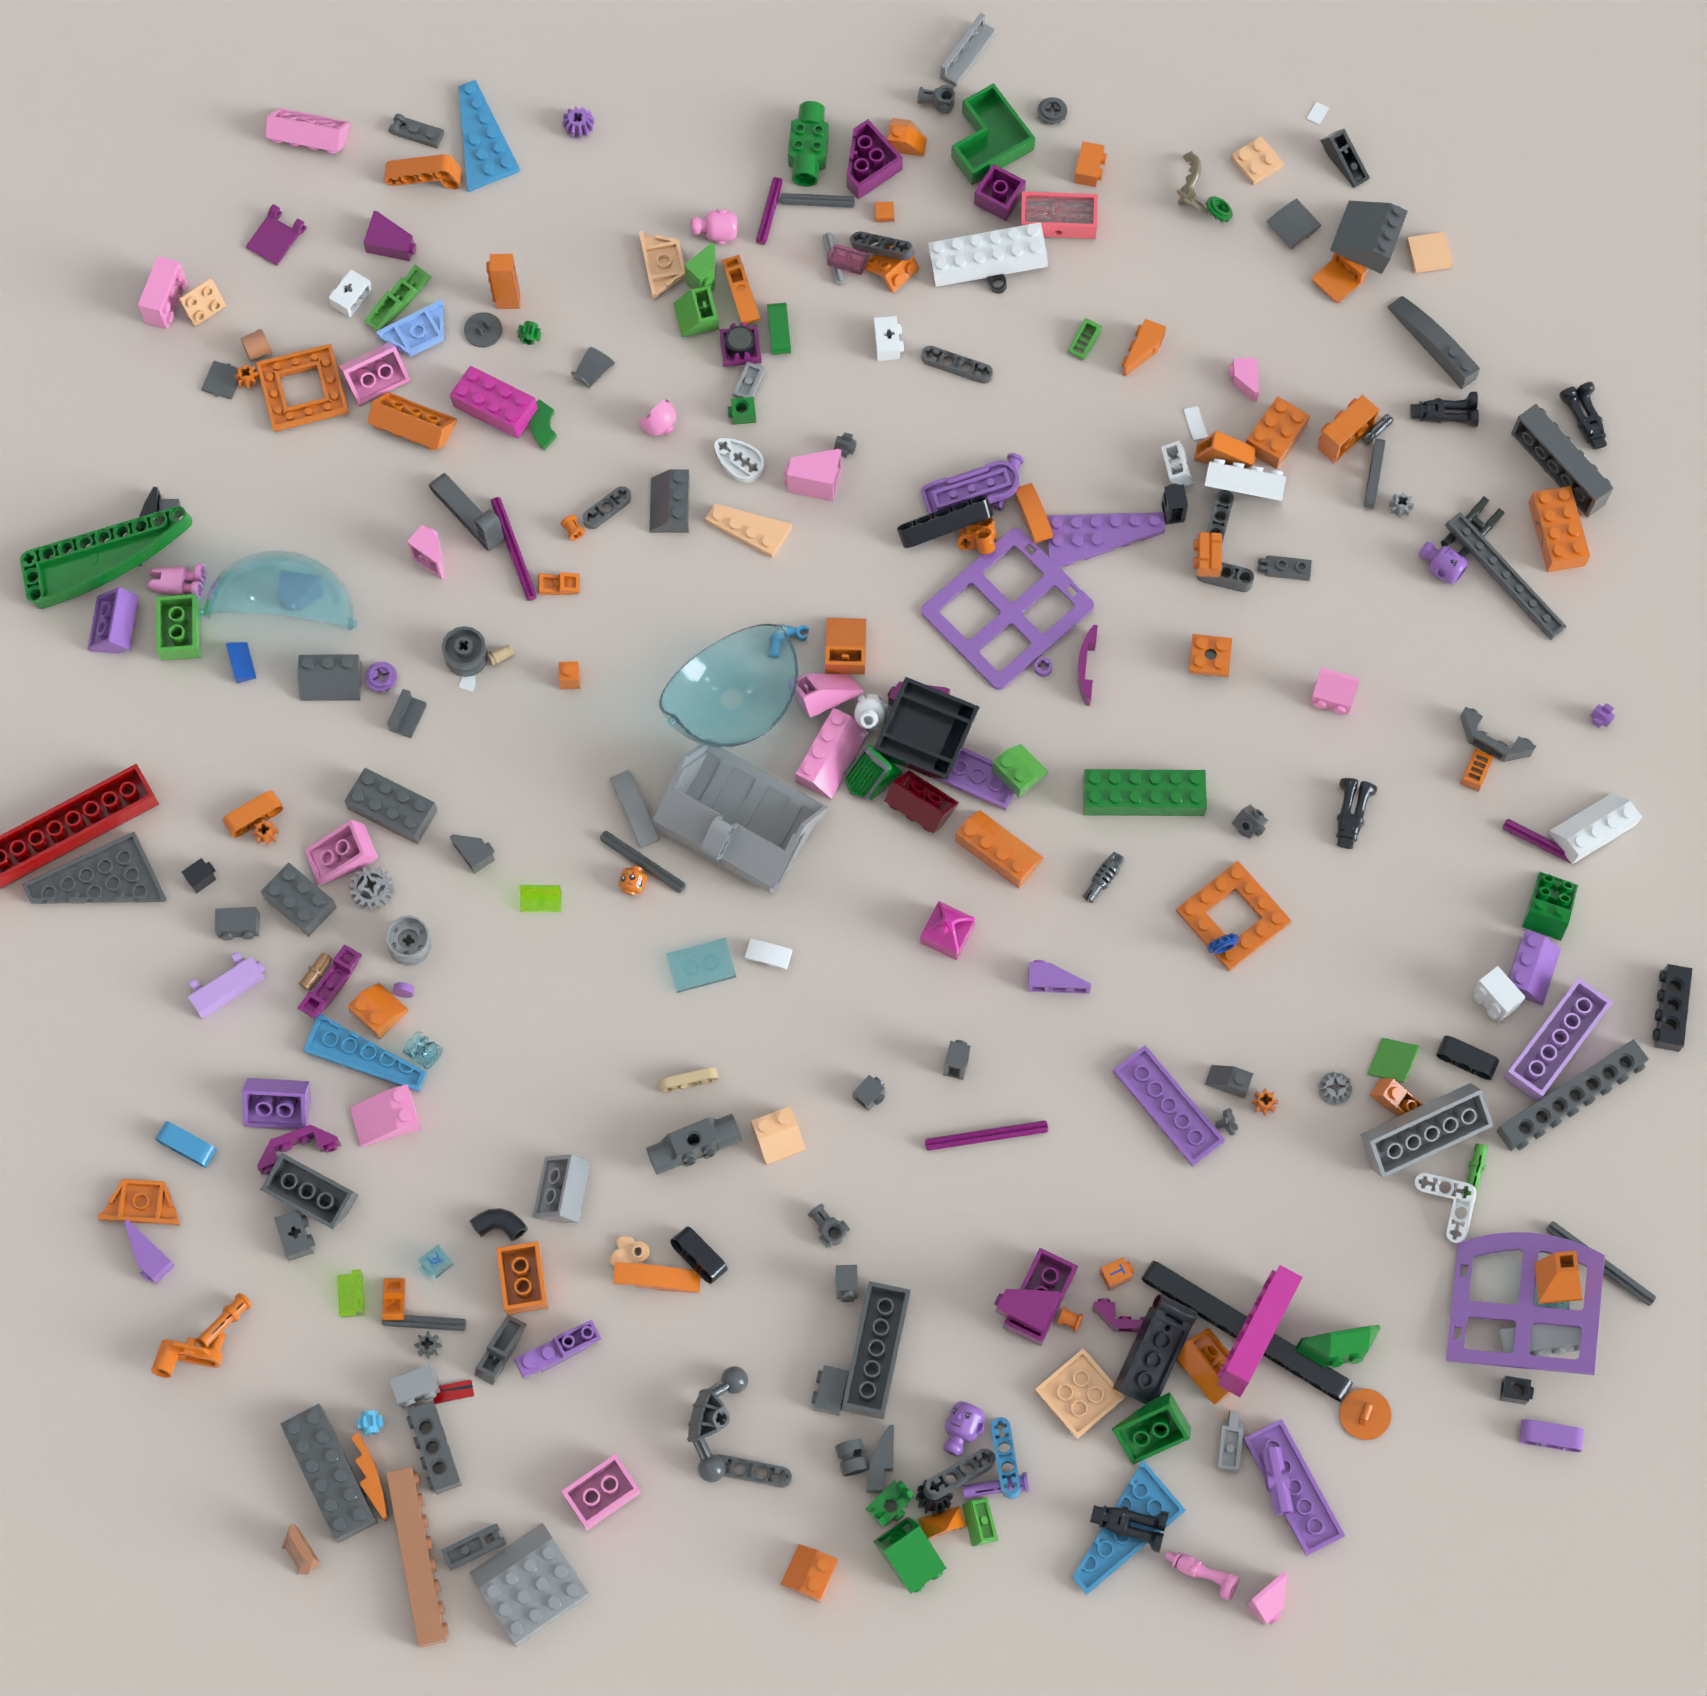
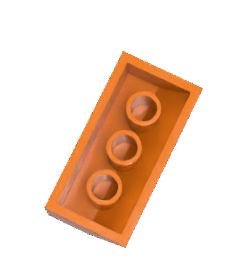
(411, 420)
(998, 848)

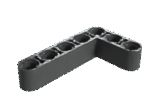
(483, 526)
(1235, 572)

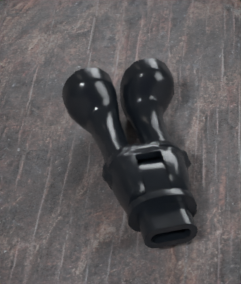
(1435, 410)
(1592, 425)
(1348, 823)
(1117, 1521)

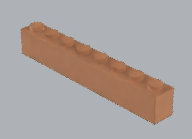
(416, 1557)

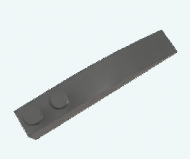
(1436, 342)

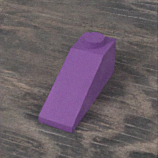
(1050, 978)
(148, 1256)

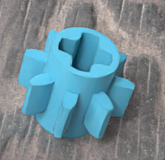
(370, 1422)

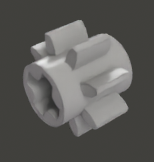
(1401, 504)

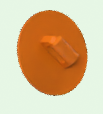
(1365, 1414)

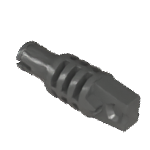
(1104, 876)

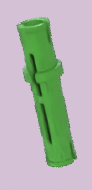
(1476, 1167)

